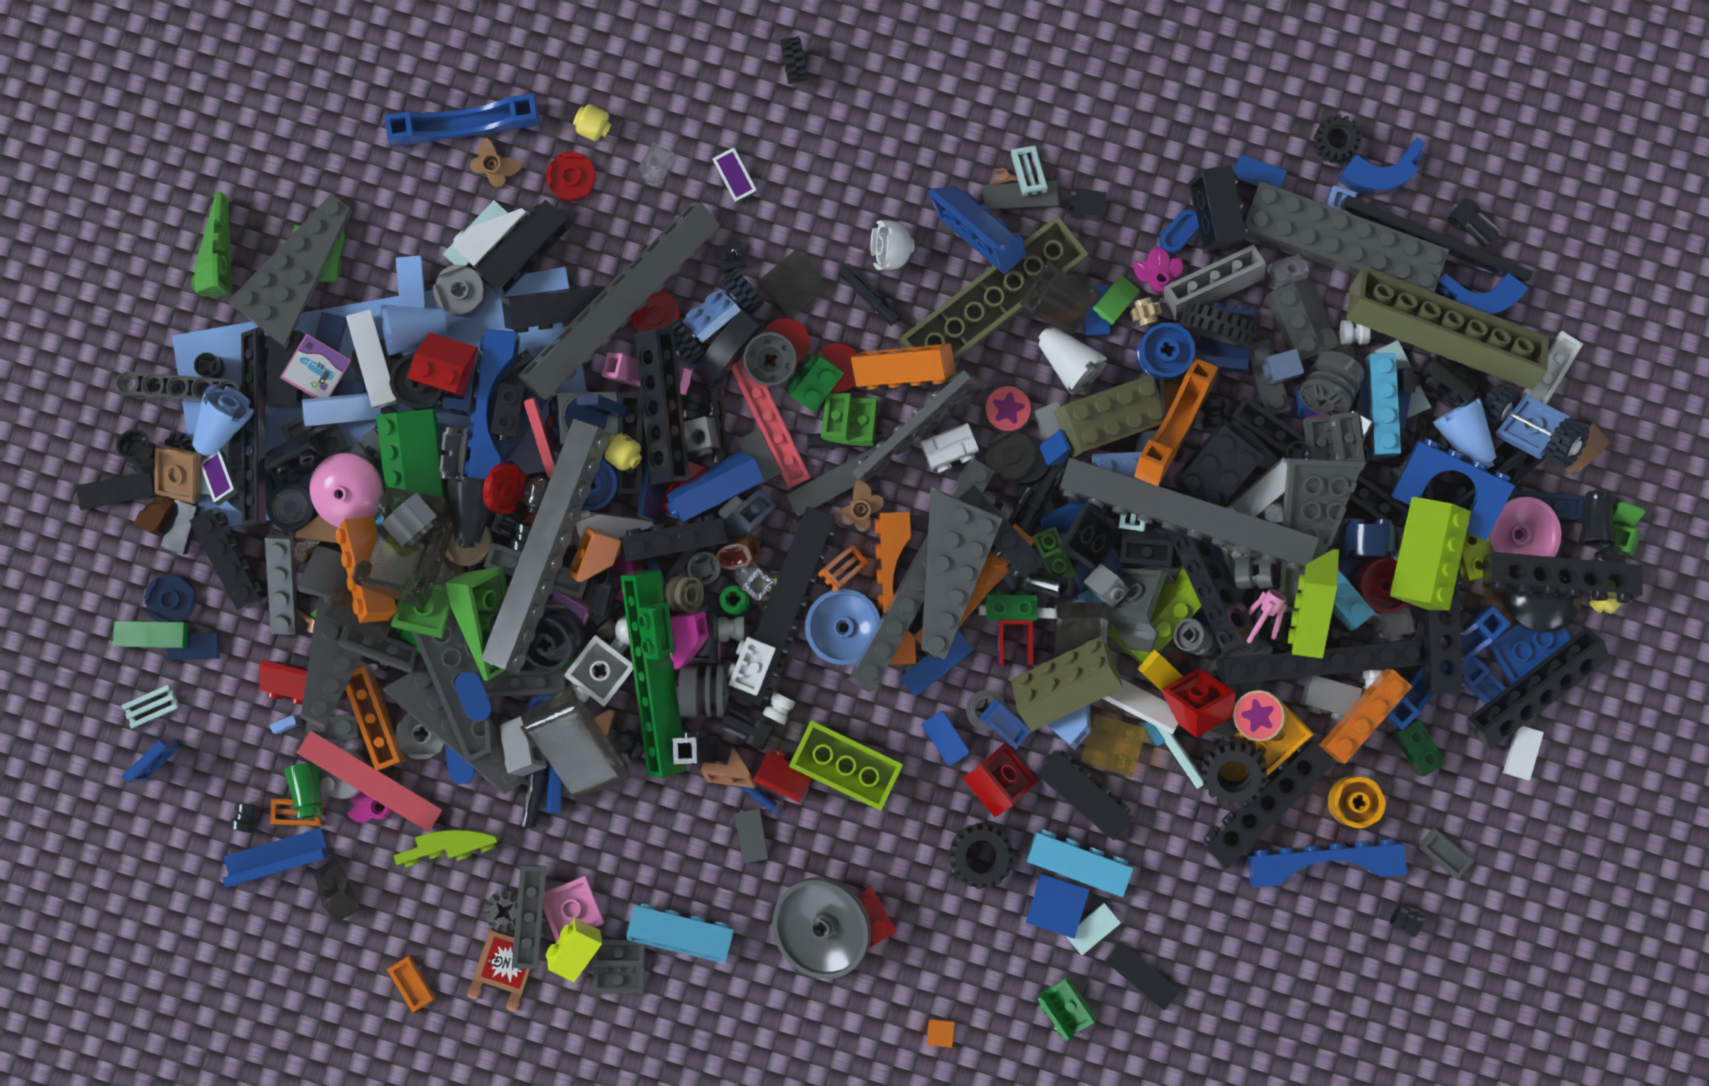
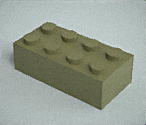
(1111, 415)
(1066, 683)

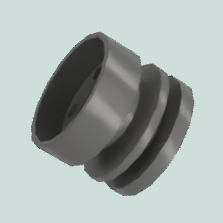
(772, 345)
(1332, 383)
(702, 691)

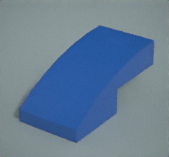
(1480, 680)

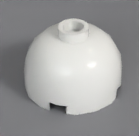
(891, 245)

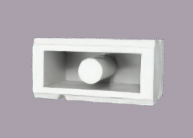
(950, 447)

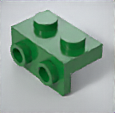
(814, 381)
(1011, 607)
(655, 630)
(1066, 1008)

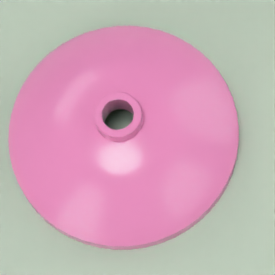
(355, 478)
(1535, 523)

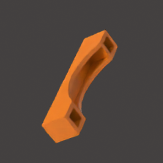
(1165, 443)
(894, 535)
(991, 575)

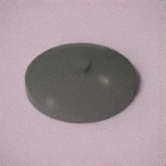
(821, 927)

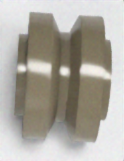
(684, 594)

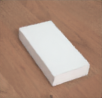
(1523, 753)

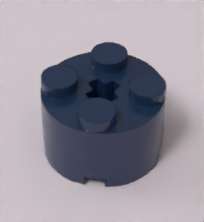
(1369, 539)

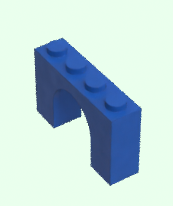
(1490, 489)

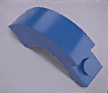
(1375, 180)
(1502, 296)

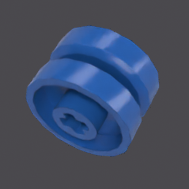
(1173, 340)
(603, 488)

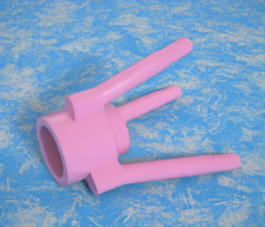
(1272, 603)

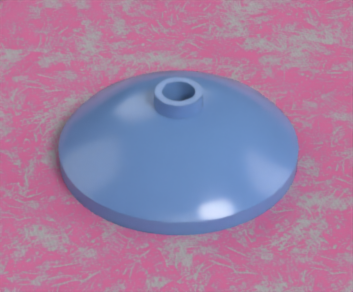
(826, 617)

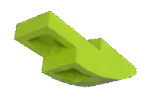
(455, 842)

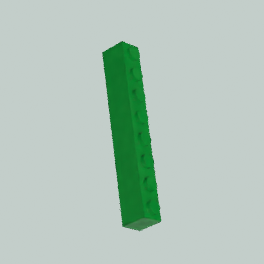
(653, 679)

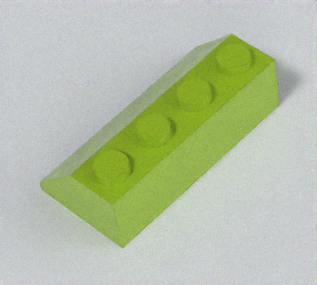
(1430, 554)
(1174, 605)
(1314, 606)
(846, 765)

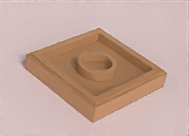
(178, 473)

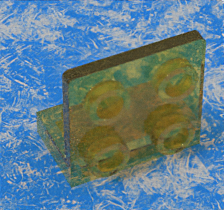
(1113, 745)

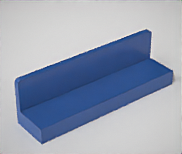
(275, 857)

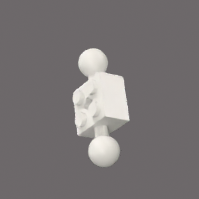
(598, 653)

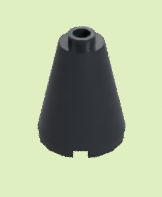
(468, 510)

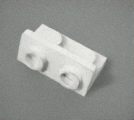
(751, 665)

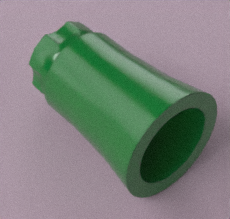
(742, 607)
(305, 789)

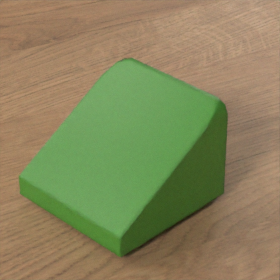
(1626, 514)
(1626, 539)

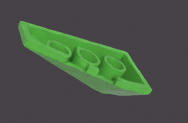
(213, 262)
(476, 604)

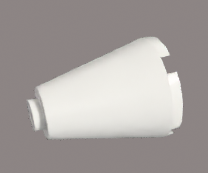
(1071, 359)

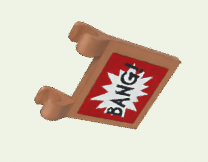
(497, 970)

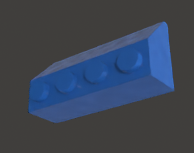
(978, 227)

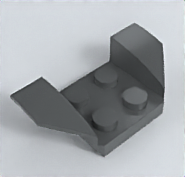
(1134, 612)

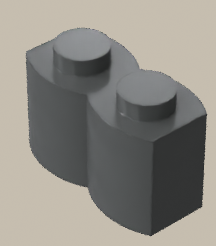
(410, 520)
(339, 727)

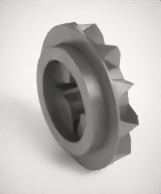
(978, 700)
(492, 909)

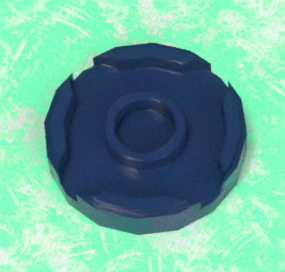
(170, 599)

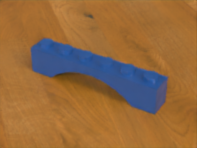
(423, 127)
(499, 355)
(1477, 634)
(1274, 868)

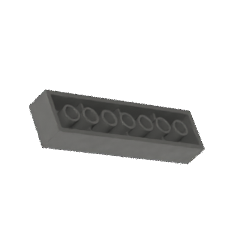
(1340, 238)

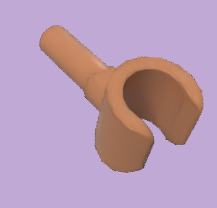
(1004, 176)
(308, 619)

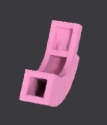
(625, 371)

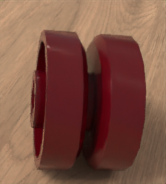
(1368, 581)

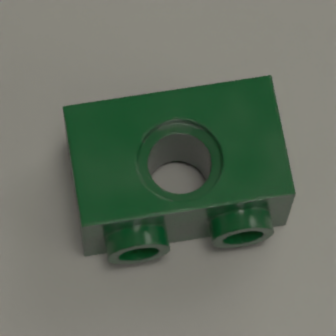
(1418, 748)

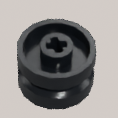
(409, 392)
(557, 639)

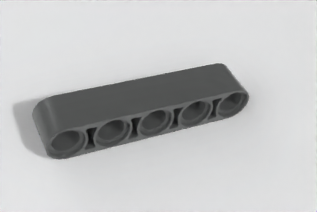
(169, 386)

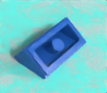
(945, 738)

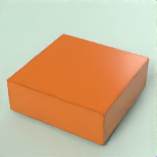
(940, 1032)

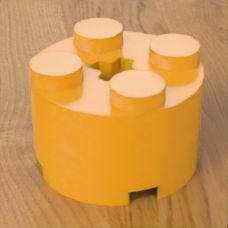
(1366, 791)

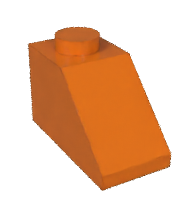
(594, 554)

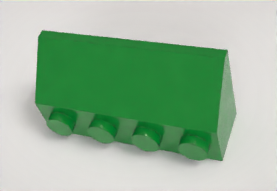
(411, 451)

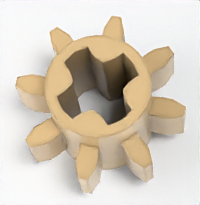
(1146, 312)

